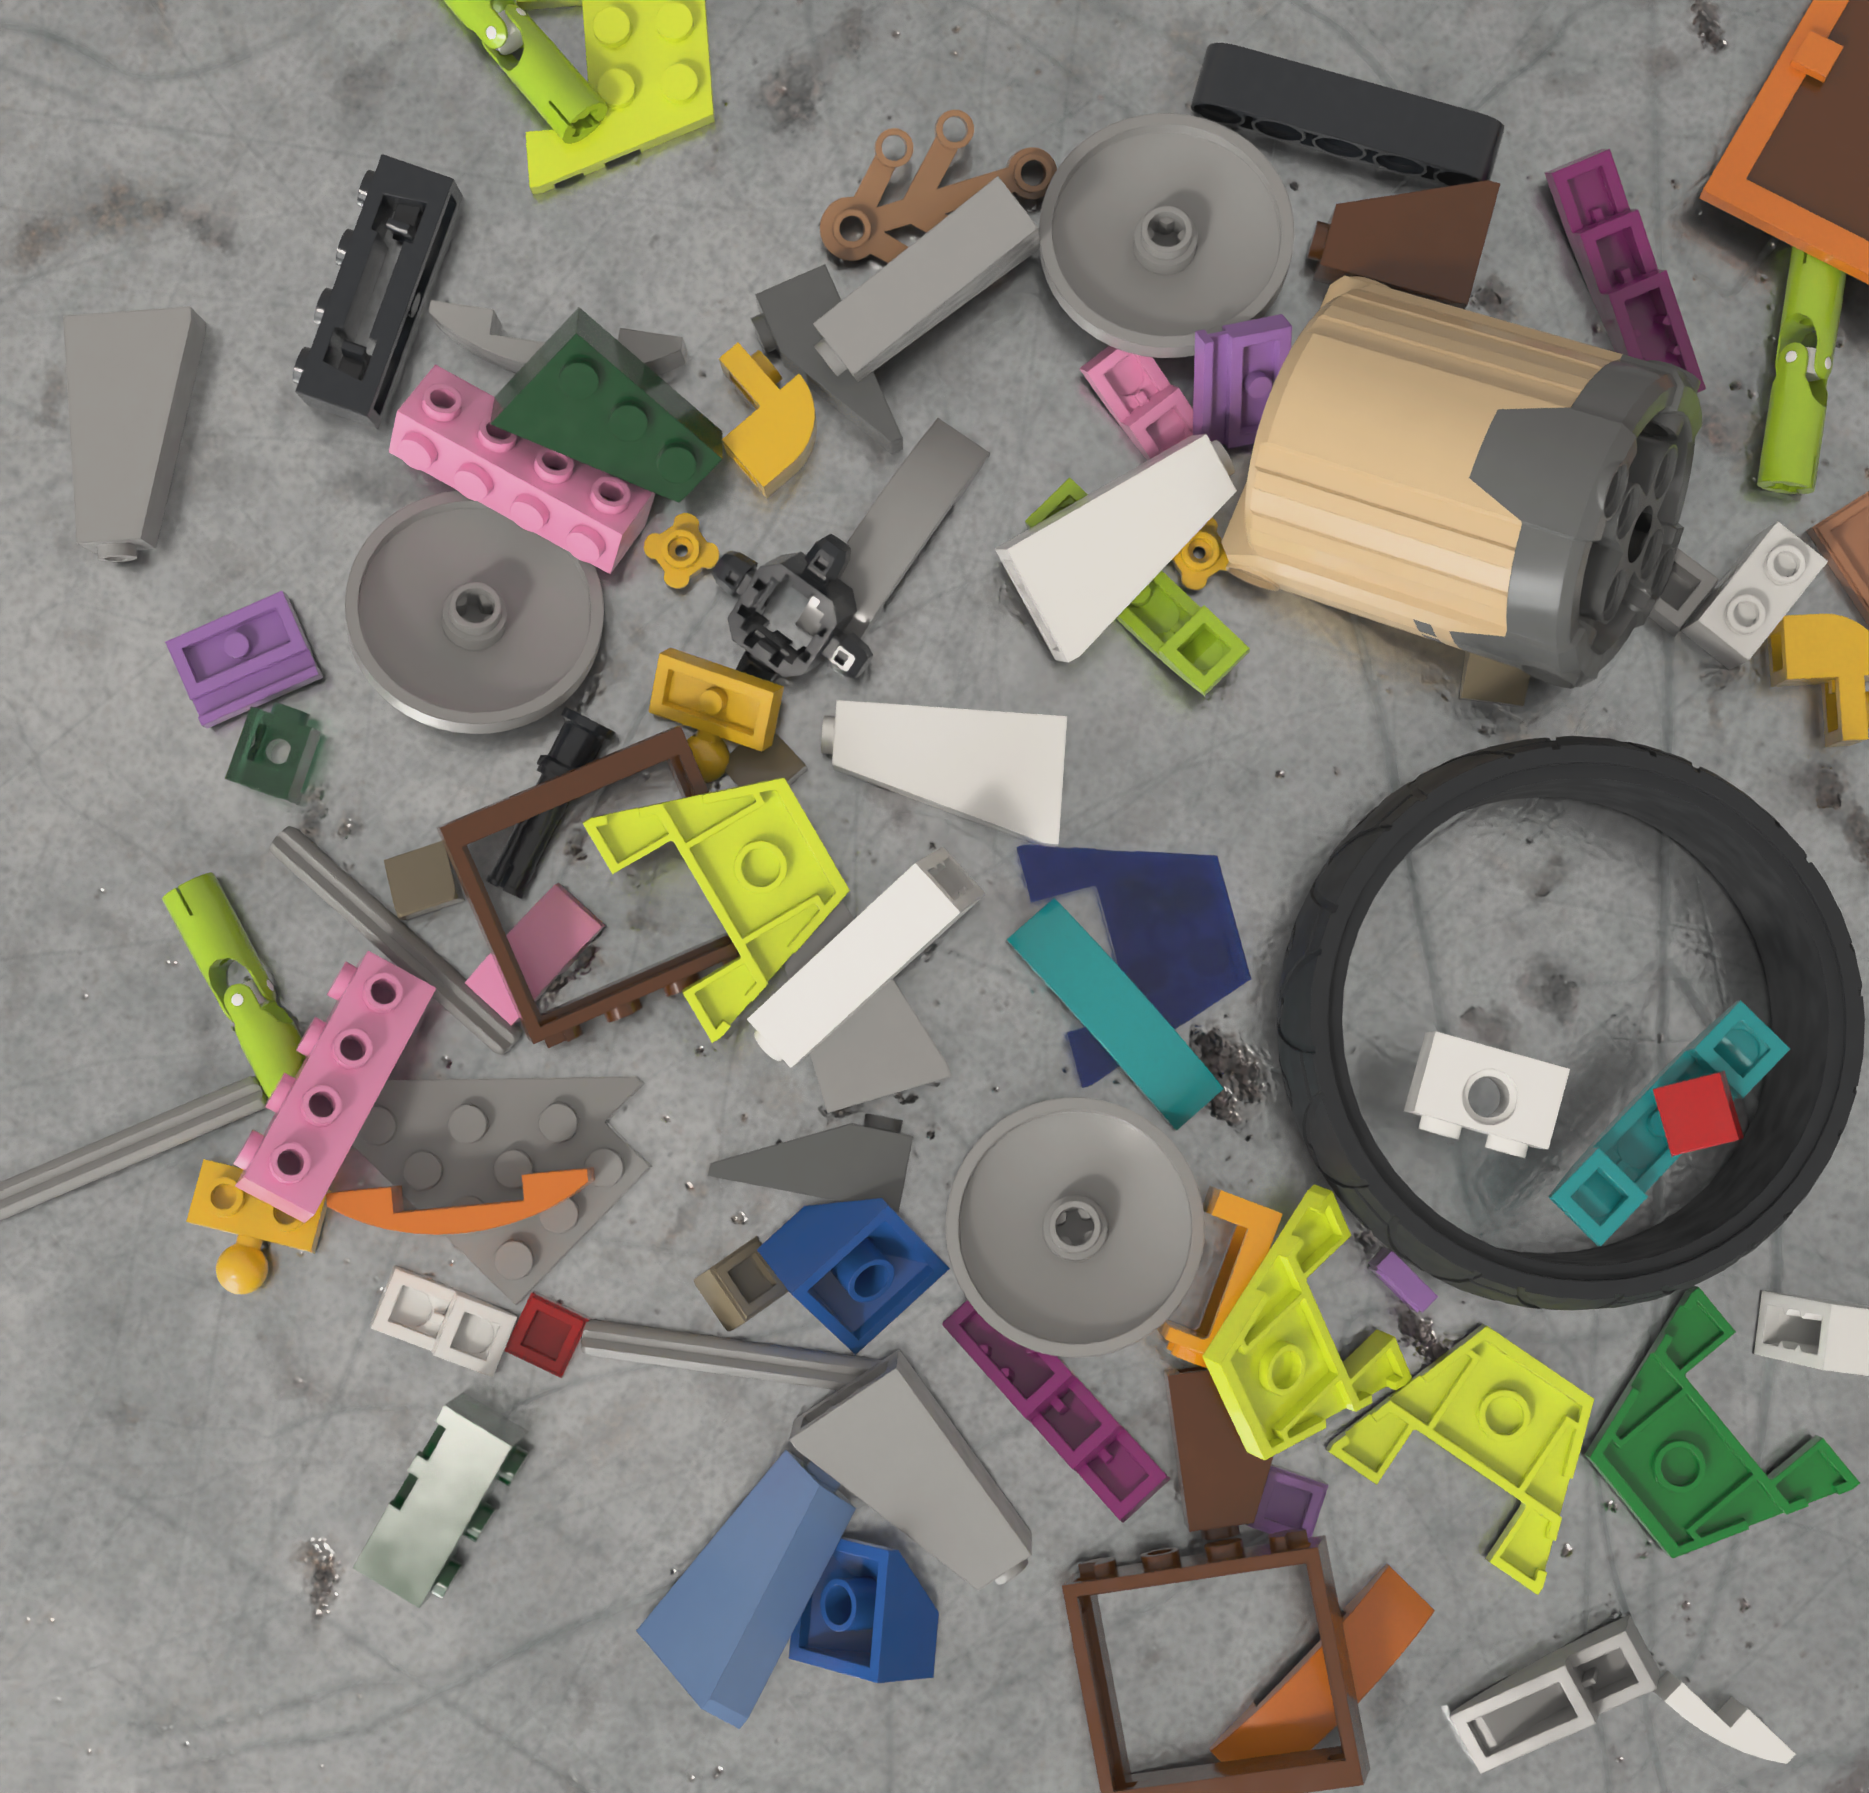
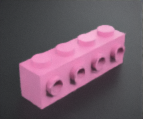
(573, 505)
(335, 1086)

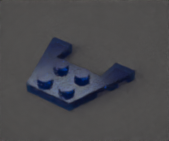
(1164, 924)

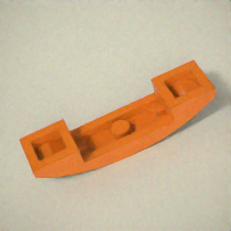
(385, 1207)
(1300, 1708)

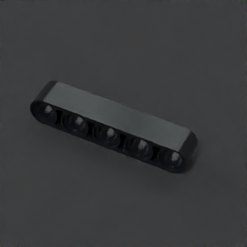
(1346, 116)

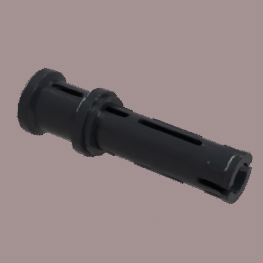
(574, 746)

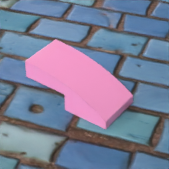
(1140, 399)
(544, 947)

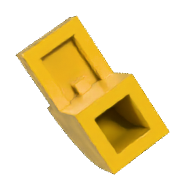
(782, 430)
(1831, 654)

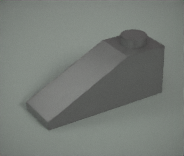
(788, 326)
(831, 1164)

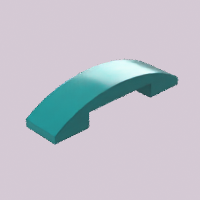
(1116, 1013)
(1633, 1148)

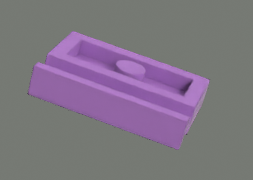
(1236, 377)
(244, 659)

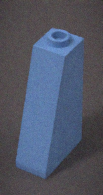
(748, 1589)

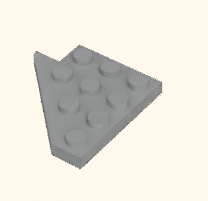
(476, 1140)

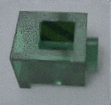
(252, 757)

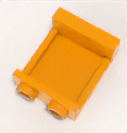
(1246, 1251)

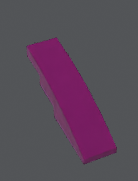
(1619, 263)
(1063, 1413)

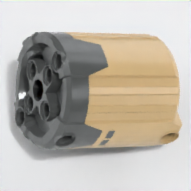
(1468, 480)

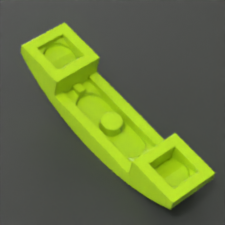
(1167, 619)

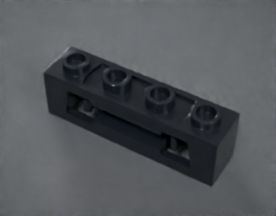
(360, 253)

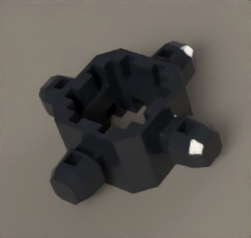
(812, 575)

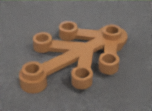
(923, 203)

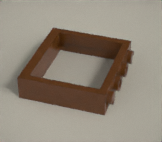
(621, 996)
(1279, 1773)

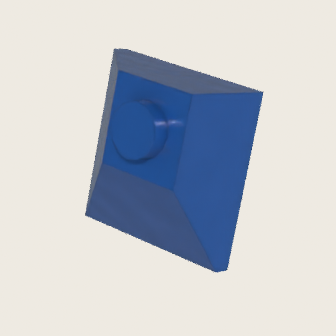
(852, 1266)
(868, 1617)

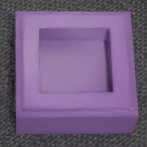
(1402, 1280)
(1289, 1502)

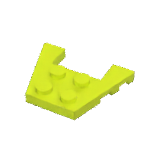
(649, 70)
(755, 867)
(1276, 1352)
(1499, 1417)

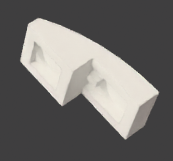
(443, 1321)
(1730, 1725)

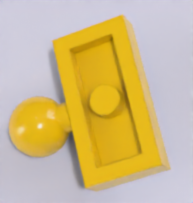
(717, 704)
(229, 1209)

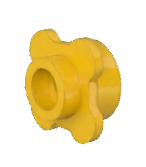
(699, 555)
(1196, 571)

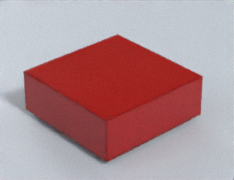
(1698, 1113)
(547, 1334)

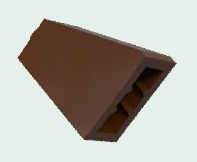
(1409, 241)
(1215, 1472)

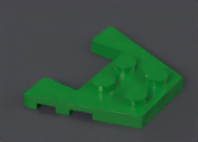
(1681, 1462)

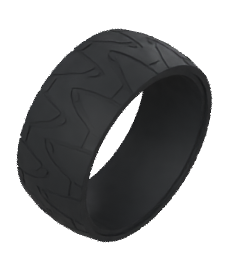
(1807, 971)

